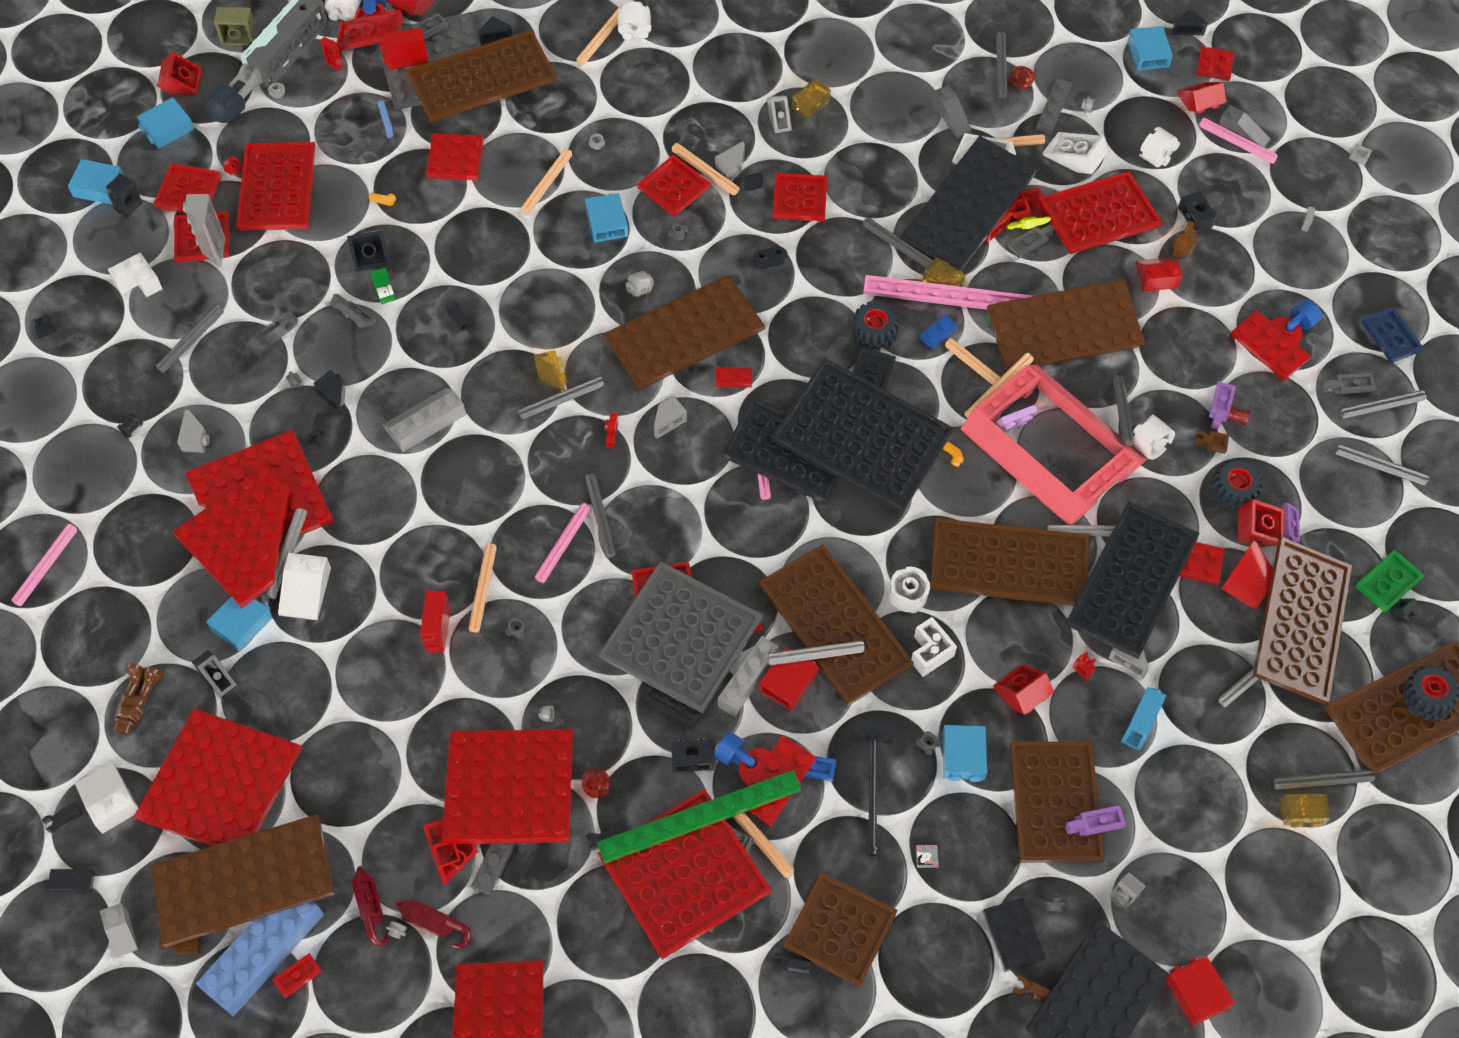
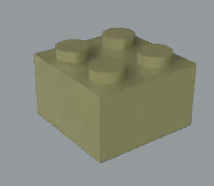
(235, 26)

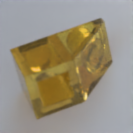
(941, 273)
(549, 370)

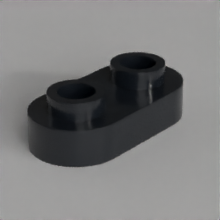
(770, 258)

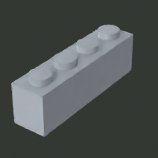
(747, 677)

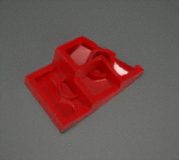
(1027, 205)
(1250, 577)
(447, 857)

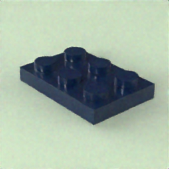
(1392, 335)

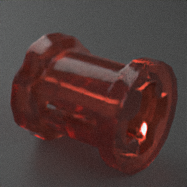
(1238, 415)

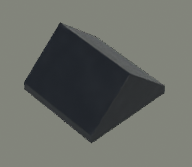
(368, 250)

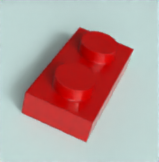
(331, 53)
(733, 377)
(297, 975)

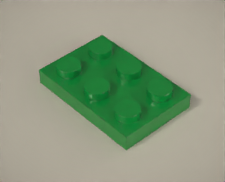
(1389, 581)

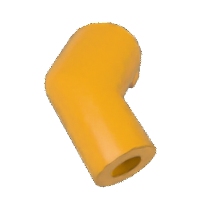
(382, 199)
(956, 454)

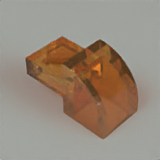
(1186, 242)

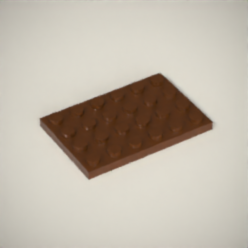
(1051, 788)

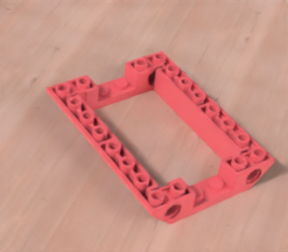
(1029, 472)

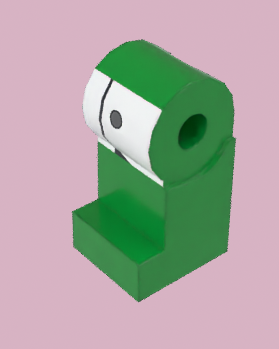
(382, 286)

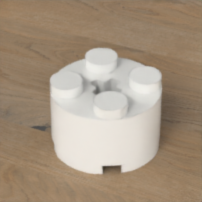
(341, 9)
(634, 20)
(1159, 147)
(1152, 437)
(909, 589)

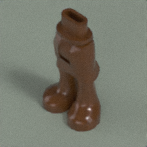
(130, 706)

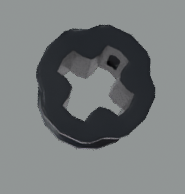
(130, 425)

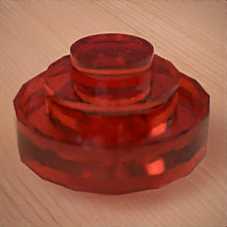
(1022, 77)
(595, 782)

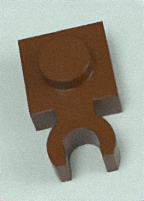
(1215, 441)

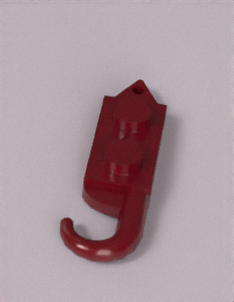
(368, 905)
(432, 920)

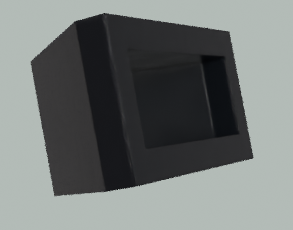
(1189, 24)
(494, 30)

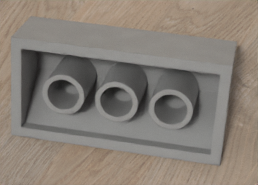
(205, 226)
(425, 419)

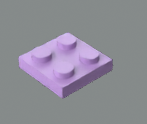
(1017, 419)

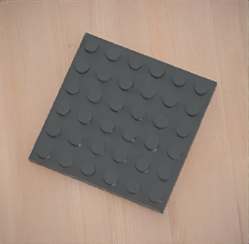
(457, 38)
(681, 637)

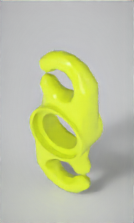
(1029, 222)

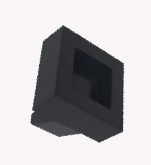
(43, 326)
(1403, 608)

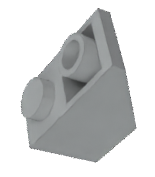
(1127, 891)

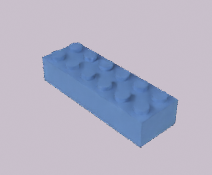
(257, 955)

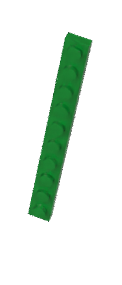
(698, 816)

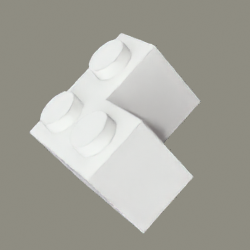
(133, 273)
(935, 648)

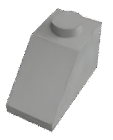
(779, 113)
(731, 161)
(669, 416)
(192, 434)
(1136, 666)
(119, 929)

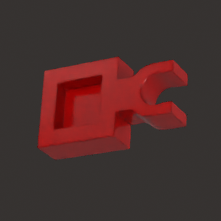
(611, 426)
(1085, 666)

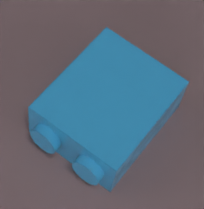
(1150, 48)
(165, 123)
(91, 181)
(606, 217)
(239, 625)
(1143, 718)
(964, 753)

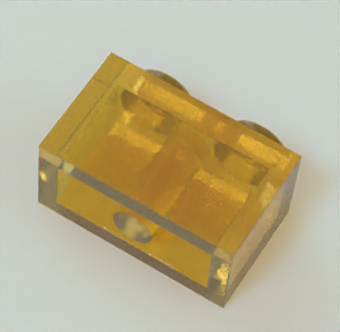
(811, 98)
(1304, 810)

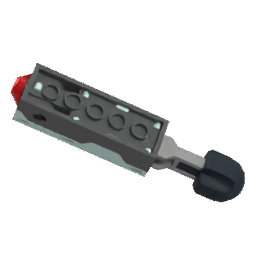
(269, 56)

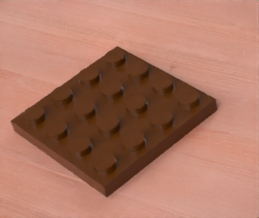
(840, 929)

